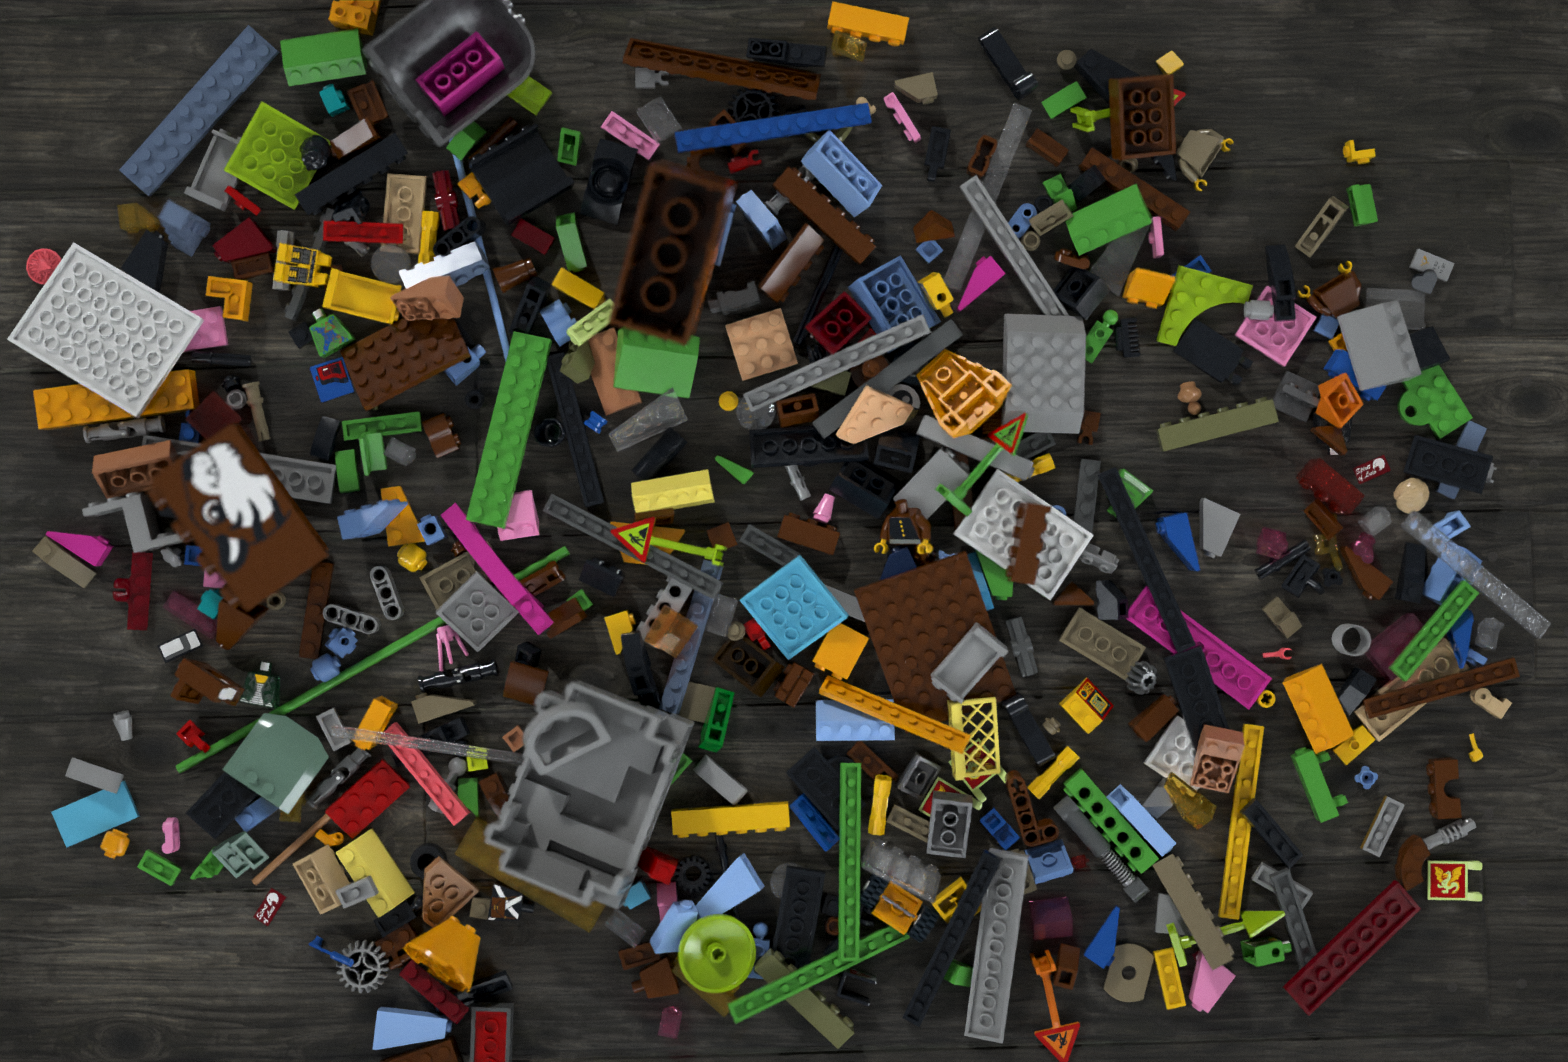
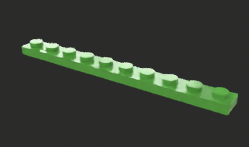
(849, 862)
(811, 974)

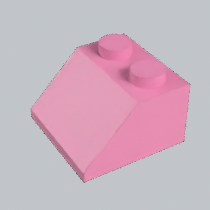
(522, 517)

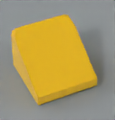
(1169, 63)

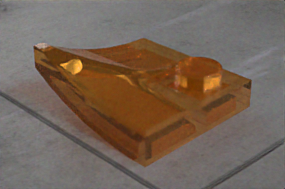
(670, 631)

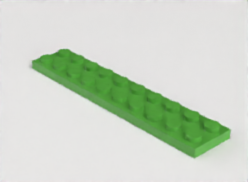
(509, 430)

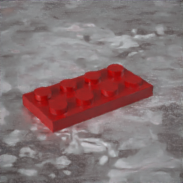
(367, 798)

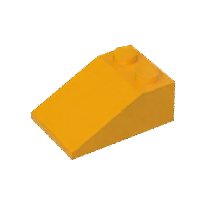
(1147, 287)

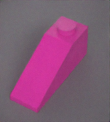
(982, 278)
(90, 548)

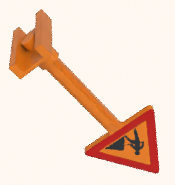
(1059, 1038)

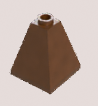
(236, 623)

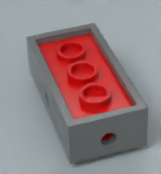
(491, 1032)

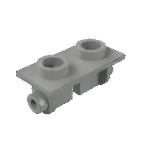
(1106, 562)

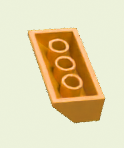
(1318, 708)

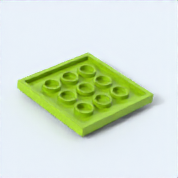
(271, 155)

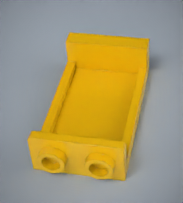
(361, 297)

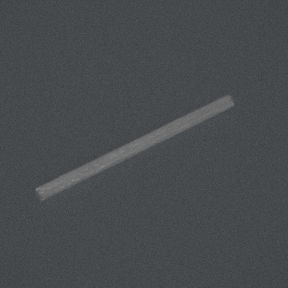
(426, 744)

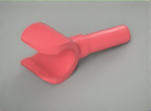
(1280, 653)

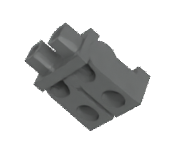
(735, 300)

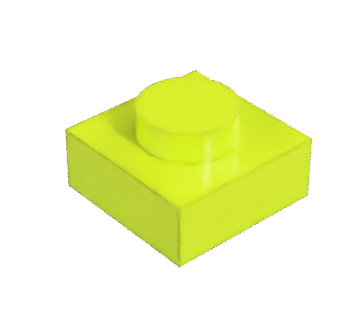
(475, 764)

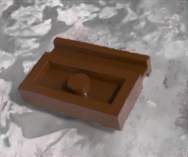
(368, 102)

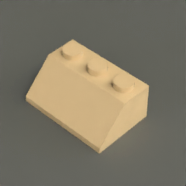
(322, 877)

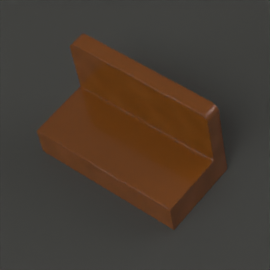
(1047, 147)
(565, 617)

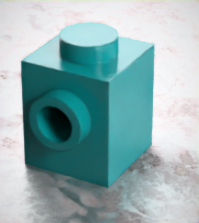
(210, 602)

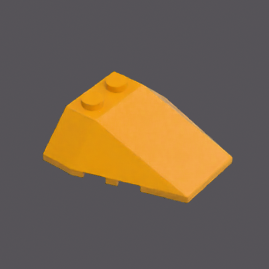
(961, 392)

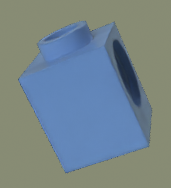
(439, 533)

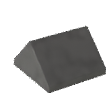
(918, 776)

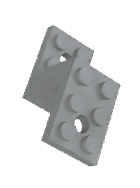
(139, 519)

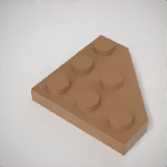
(444, 892)

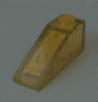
(1189, 803)

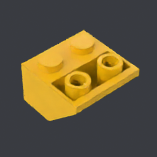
(949, 898)

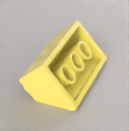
(673, 492)
(370, 857)

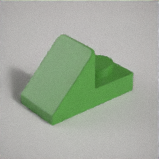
(1058, 190)

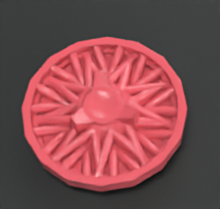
(42, 264)

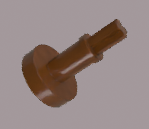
(865, 371)

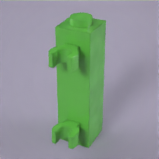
(1315, 785)

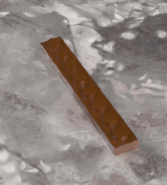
(1440, 687)

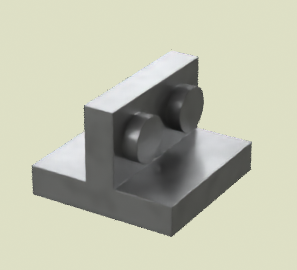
(1296, 396)

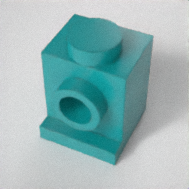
(333, 100)

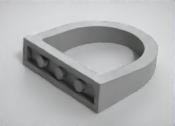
(571, 748)

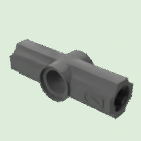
(1021, 646)

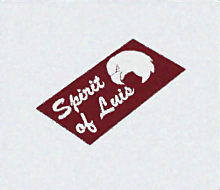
(1371, 469)
(269, 907)

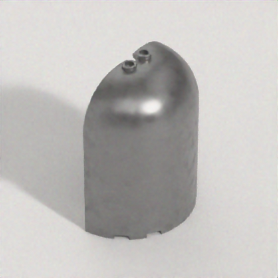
(431, 34)

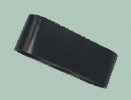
(465, 229)

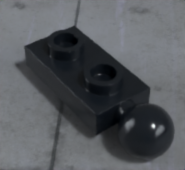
(398, 916)

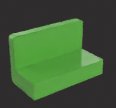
(1362, 204)
(372, 451)

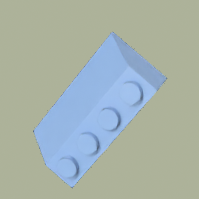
(841, 173)
(844, 723)

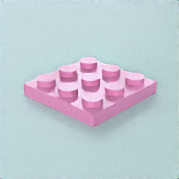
(1273, 338)

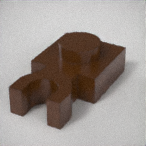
(1089, 424)

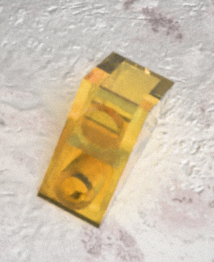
(136, 217)

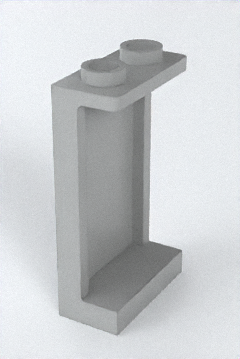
(211, 178)
(940, 469)
(967, 663)

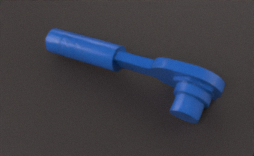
(316, 943)

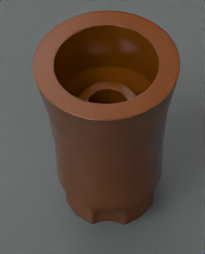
(514, 274)

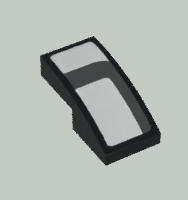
(180, 645)

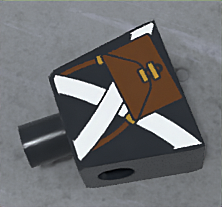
(508, 903)

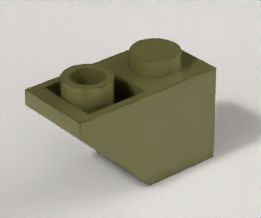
(578, 362)

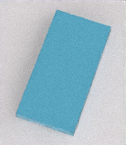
(95, 814)

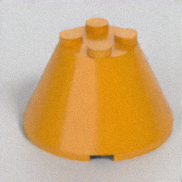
(448, 952)

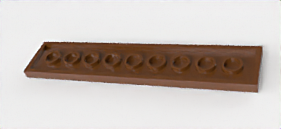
(722, 69)

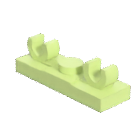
(590, 324)

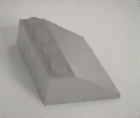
(1379, 345)

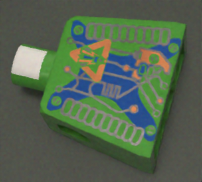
(329, 333)

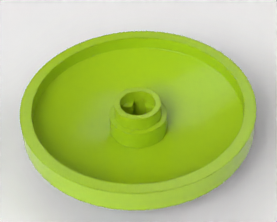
(716, 953)

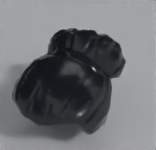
(315, 152)

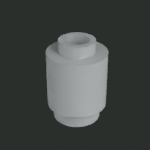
(1258, 310)

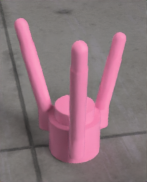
(445, 635)

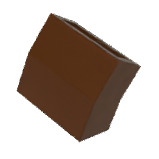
(722, 536)

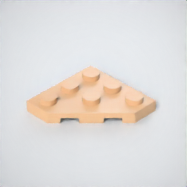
(873, 415)

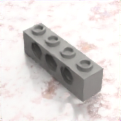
(665, 596)

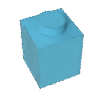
(637, 894)

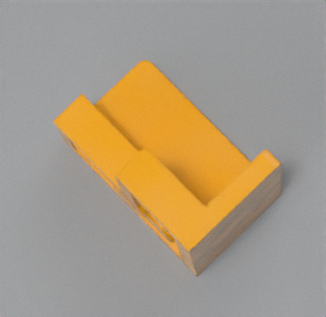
(236, 295)

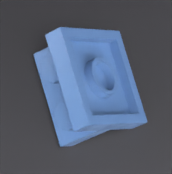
(1049, 861)

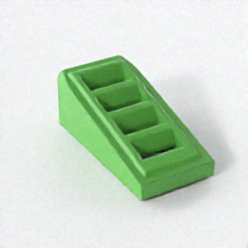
(739, 472)

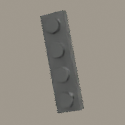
(1086, 493)

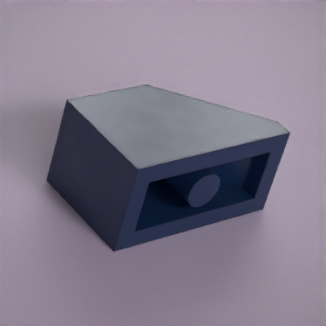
(897, 562)

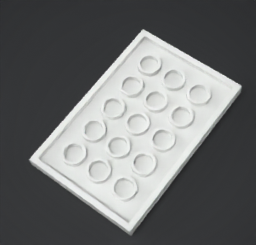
(991, 527)

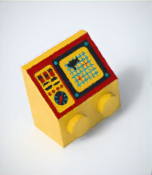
(1086, 705)

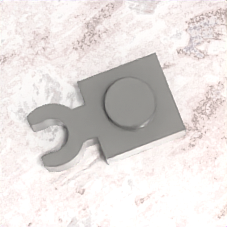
(647, 78)

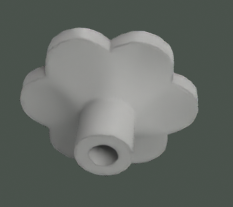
(172, 556)

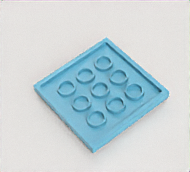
(794, 607)

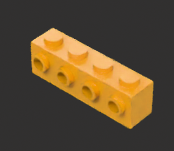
(868, 23)

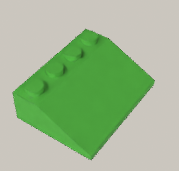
(654, 363)

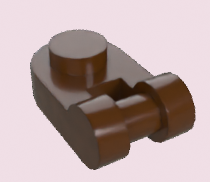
(1065, 256)

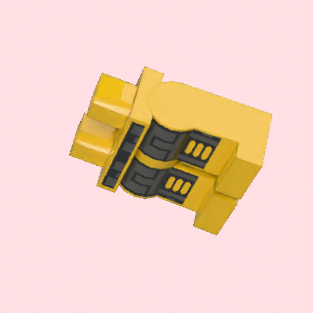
(308, 269)

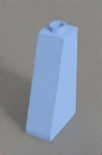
(1141, 820)
(732, 888)
(405, 1027)

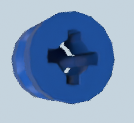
(595, 422)

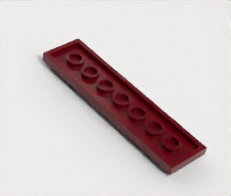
(1351, 947)

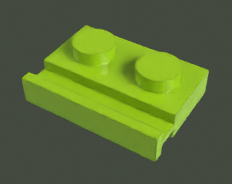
(530, 95)

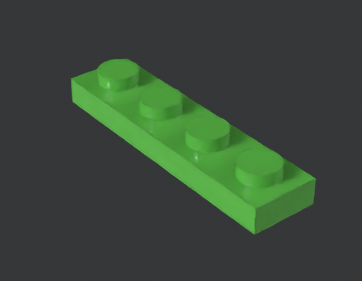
(388, 424)

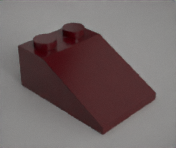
(838, 323)

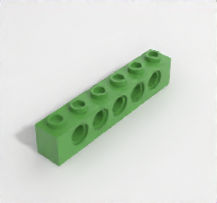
(1145, 857)

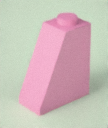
(1208, 984)

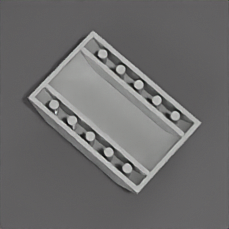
(1045, 370)

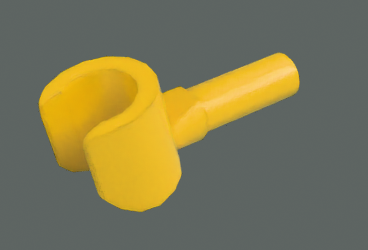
(1476, 754)

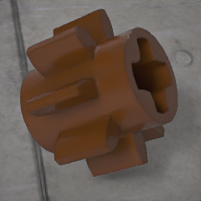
(923, 558)

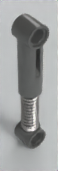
(1100, 847)

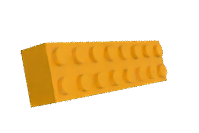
(80, 406)

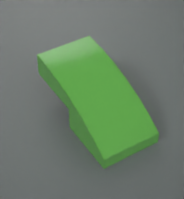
(1064, 100)
(347, 471)

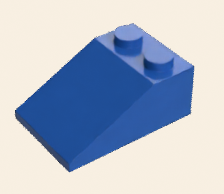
(1178, 536)

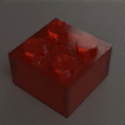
(213, 416)

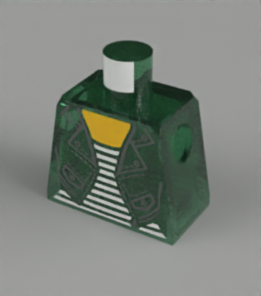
(262, 687)

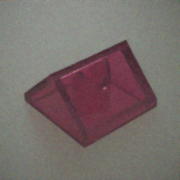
(1051, 918)

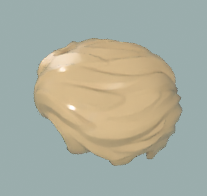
(1411, 495)

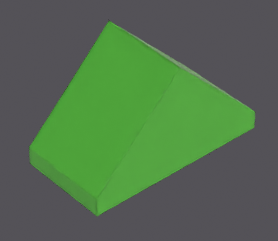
(466, 140)
(569, 146)
(959, 974)

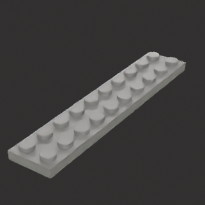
(300, 477)
(996, 949)

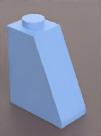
(761, 219)
(673, 926)

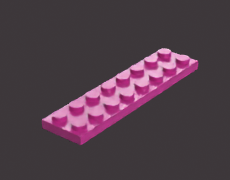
(1227, 667)

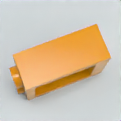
(376, 719)

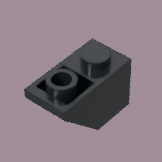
(1110, 601)

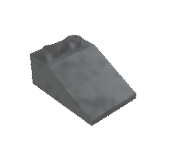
(949, 824)

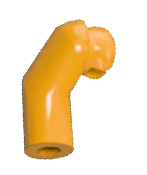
(331, 840)

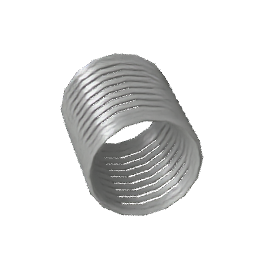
(1365, 641)

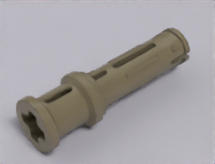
(255, 402)

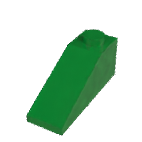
(716, 720)

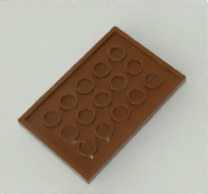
(402, 357)

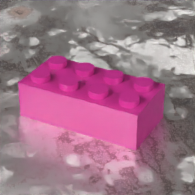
(460, 73)

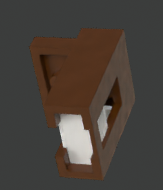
(202, 679)

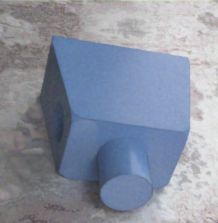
(461, 370)

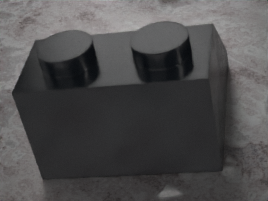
(1081, 291)

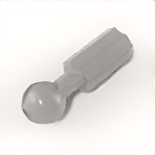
(457, 767)

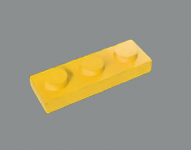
(1169, 978)

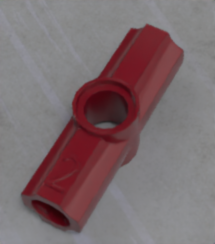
(446, 200)

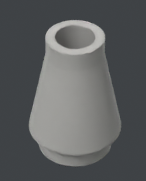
(123, 724)

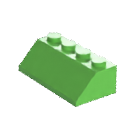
(323, 57)
(1108, 219)

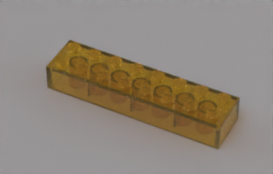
(487, 857)

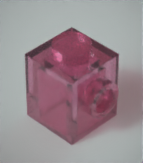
(670, 1022)

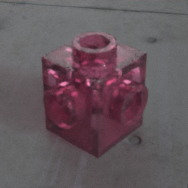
(1271, 543)

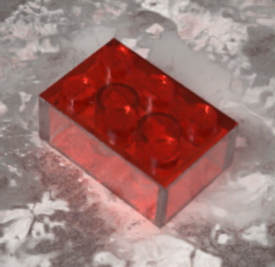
(1329, 487)

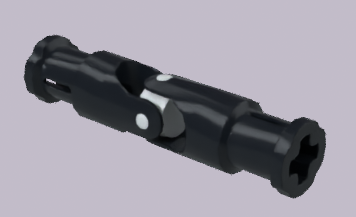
(455, 676)

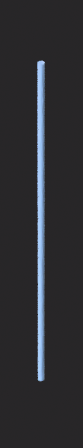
(487, 274)

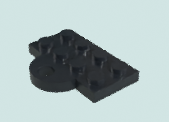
(821, 782)

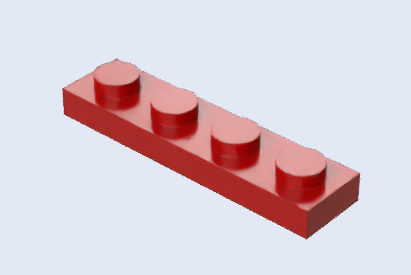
(364, 233)

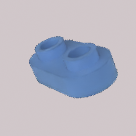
(1021, 220)

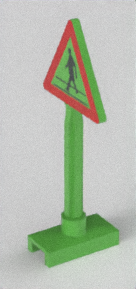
(1006, 438)

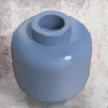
(325, 667)

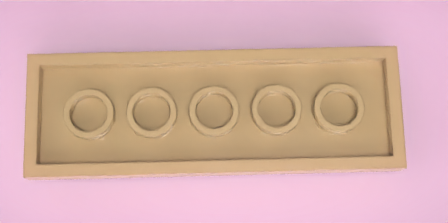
(1437, 664)

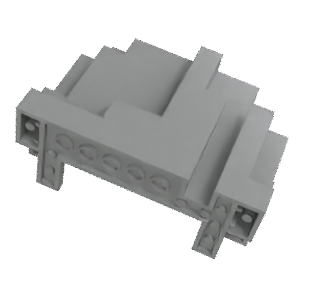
(593, 816)

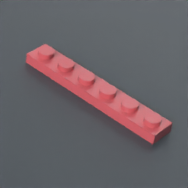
(429, 779)

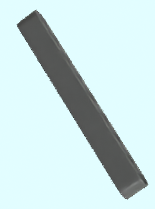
(891, 375)

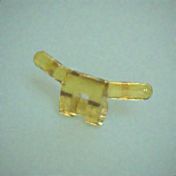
(1332, 549)

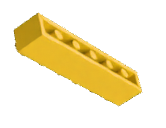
(730, 818)

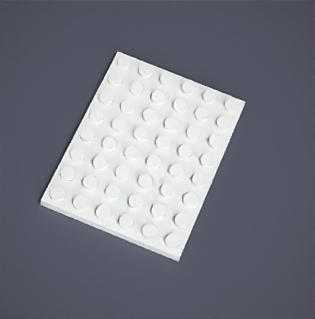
(106, 330)

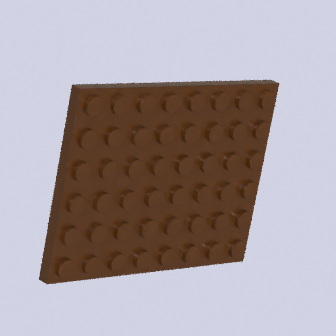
(918, 622)

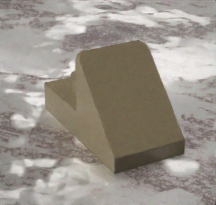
(1282, 617)

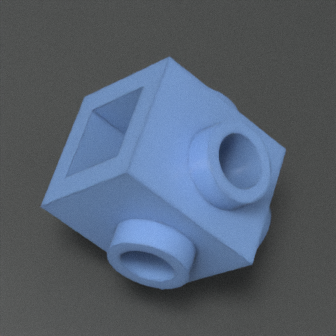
(335, 644)

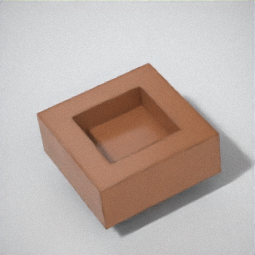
(514, 738)

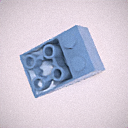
(369, 519)

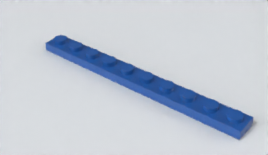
(772, 127)

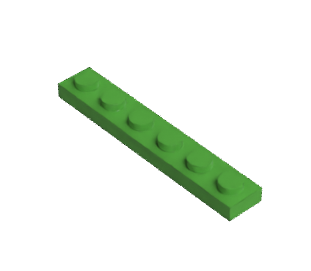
(1433, 630)

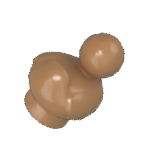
(1190, 394)

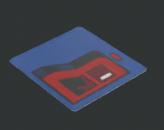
(331, 379)

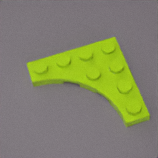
(1193, 294)

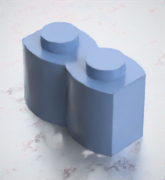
(558, 320)

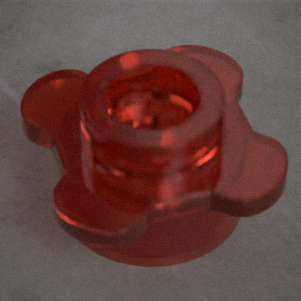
(1079, 861)

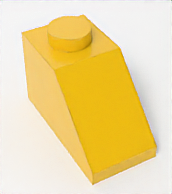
(617, 625)

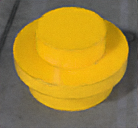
(728, 401)

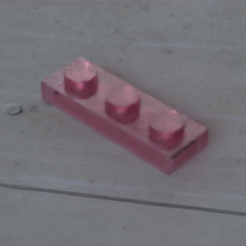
(188, 612)

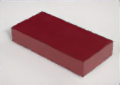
(533, 236)

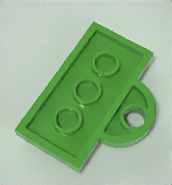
(1433, 402)

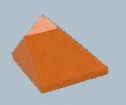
(1338, 400)

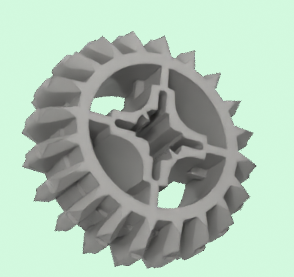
(360, 982)

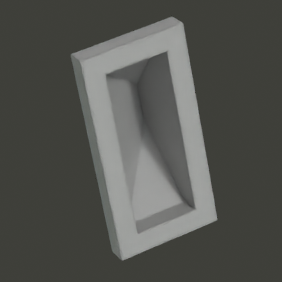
(1158, 801)

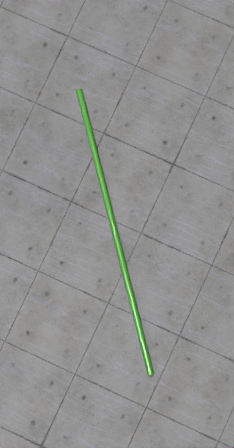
(351, 671)

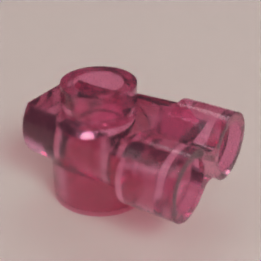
(1364, 547)

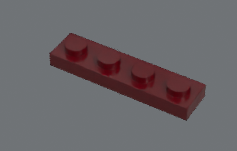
(434, 991)

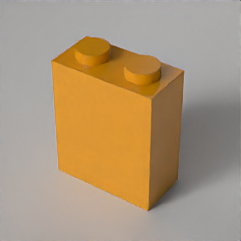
(840, 651)

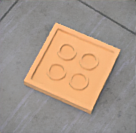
(761, 344)

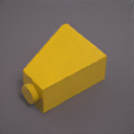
(578, 289)

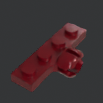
(136, 591)

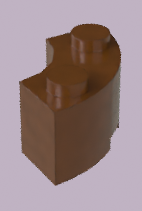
(1410, 862)

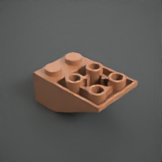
(430, 299)
(1217, 758)

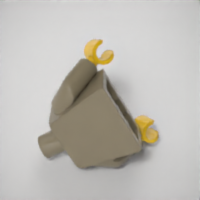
(1197, 153)

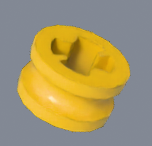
(1271, 700)

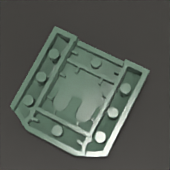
(278, 760)

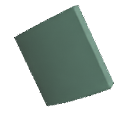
(239, 854)

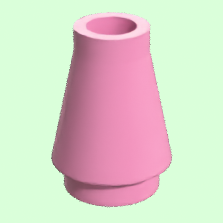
(824, 509)

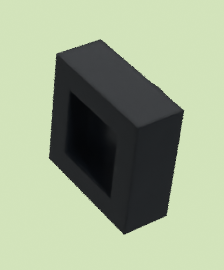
(301, 335)

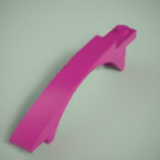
(500, 575)

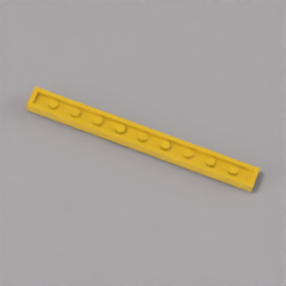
(1239, 827)

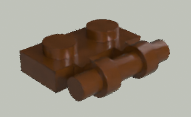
(394, 942)

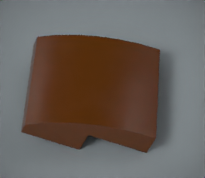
(524, 682)

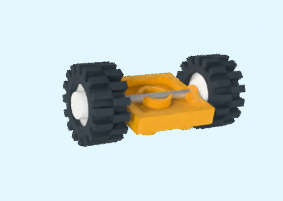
(898, 908)

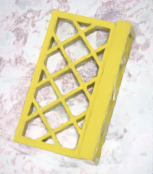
(955, 720)

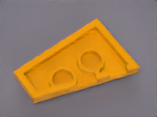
(403, 527)

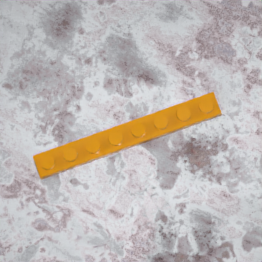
(894, 714)

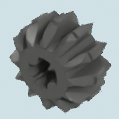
(1142, 677)

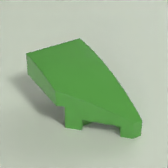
(468, 794)
(208, 868)

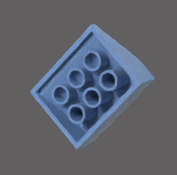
(892, 297)

